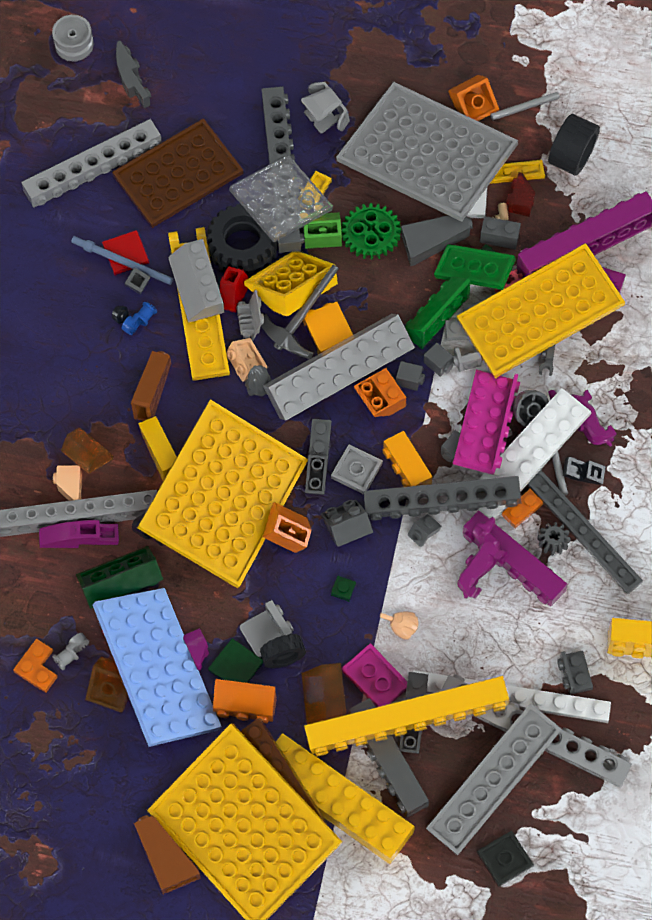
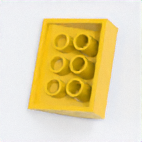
(290, 281)

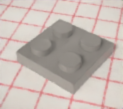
(356, 469)

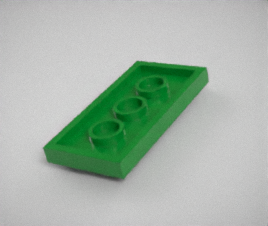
(479, 266)

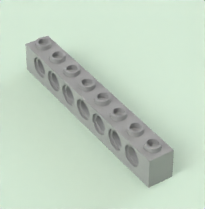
(82, 162)

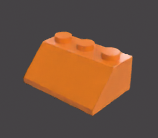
(244, 700)

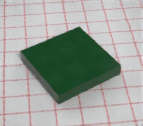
(235, 663)

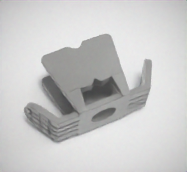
(320, 107)

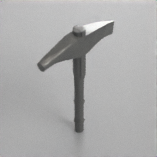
(284, 337)

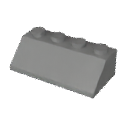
(196, 281)

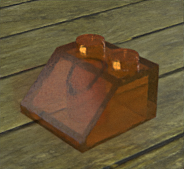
(85, 450)
(107, 686)

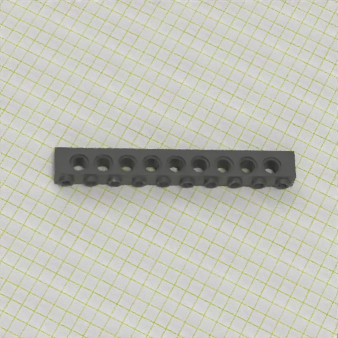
(273, 98)

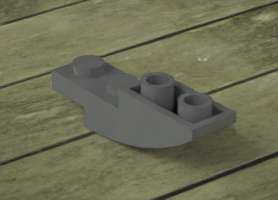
(130, 76)
(318, 456)
(416, 687)

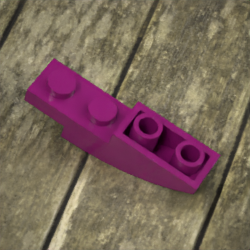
(78, 533)

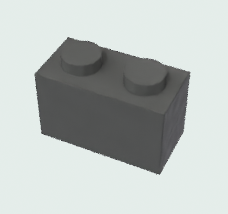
(500, 233)

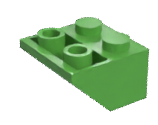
(324, 232)

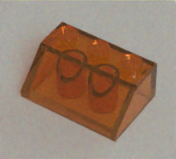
(323, 693)

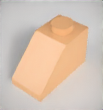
(69, 481)

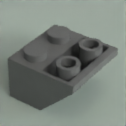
(346, 522)

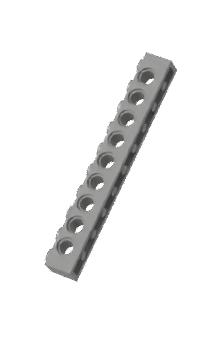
(105, 508)
(621, 763)

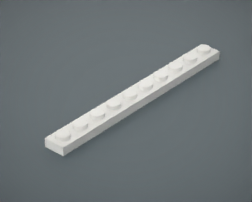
(544, 701)

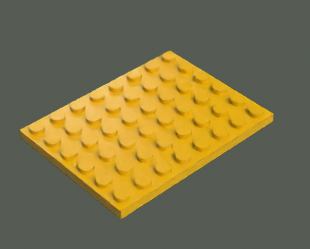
(222, 493)
(244, 826)

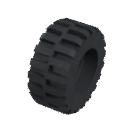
(223, 255)

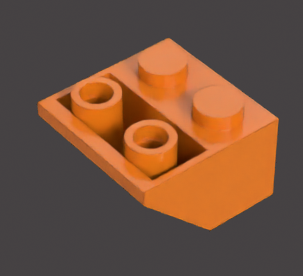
(381, 394)
(287, 528)

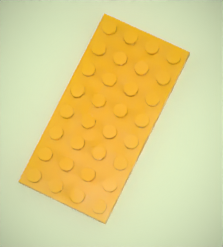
(540, 310)

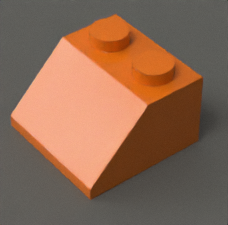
(474, 98)

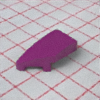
(197, 647)

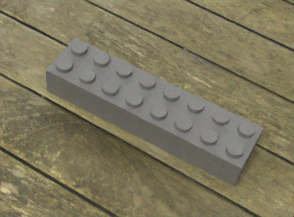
(338, 366)

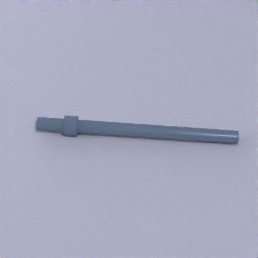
(90, 246)

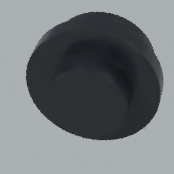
(120, 314)

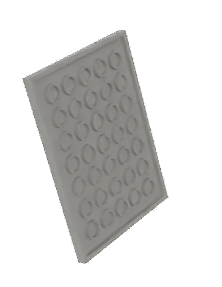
(427, 151)

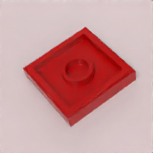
(128, 246)

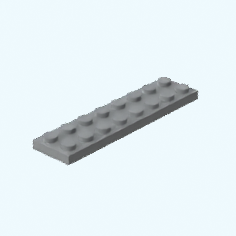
(493, 779)

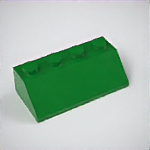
(438, 310)

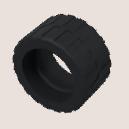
(573, 144)

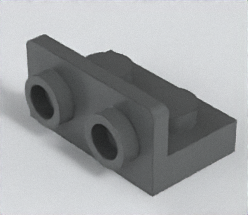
(575, 672)

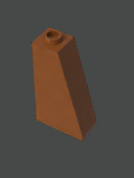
(151, 386)
(166, 858)

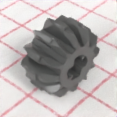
(557, 533)

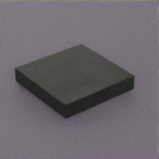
(505, 858)

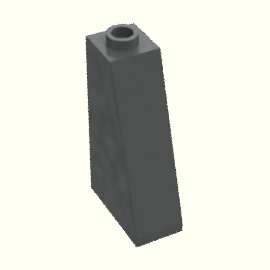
(432, 236)

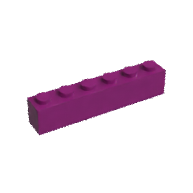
(521, 564)

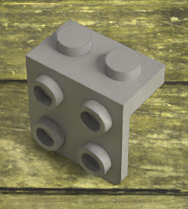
(265, 627)

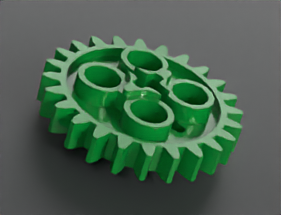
(371, 231)

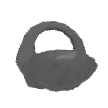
(256, 379)

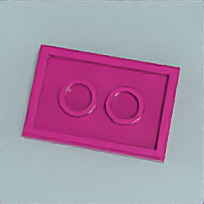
(375, 677)

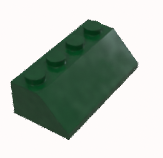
(120, 576)

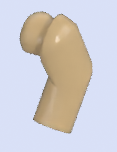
(503, 212)

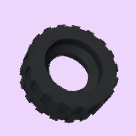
(282, 651)

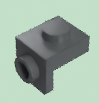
(424, 529)

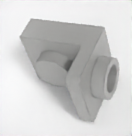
(468, 361)

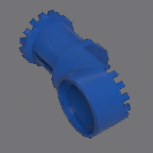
(140, 318)

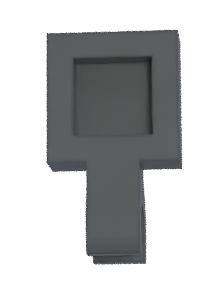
(548, 354)

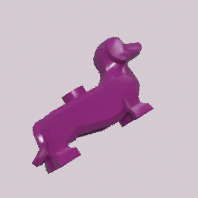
(591, 427)
(483, 560)

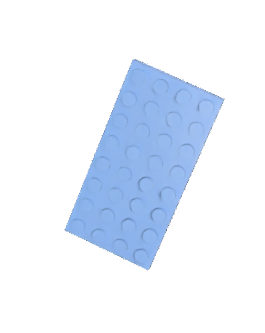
(156, 666)

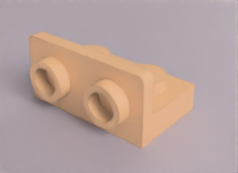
(244, 356)

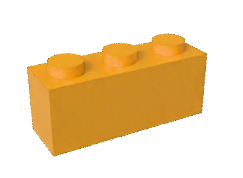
(406, 461)

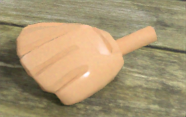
(402, 623)

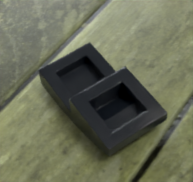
(584, 471)

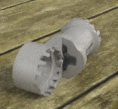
(69, 654)

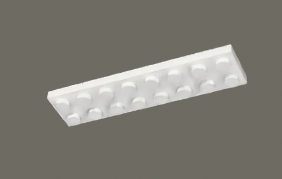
(537, 444)

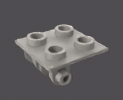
(250, 316)

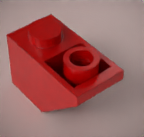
(233, 288)

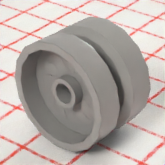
(73, 37)

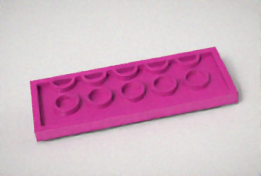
(486, 422)

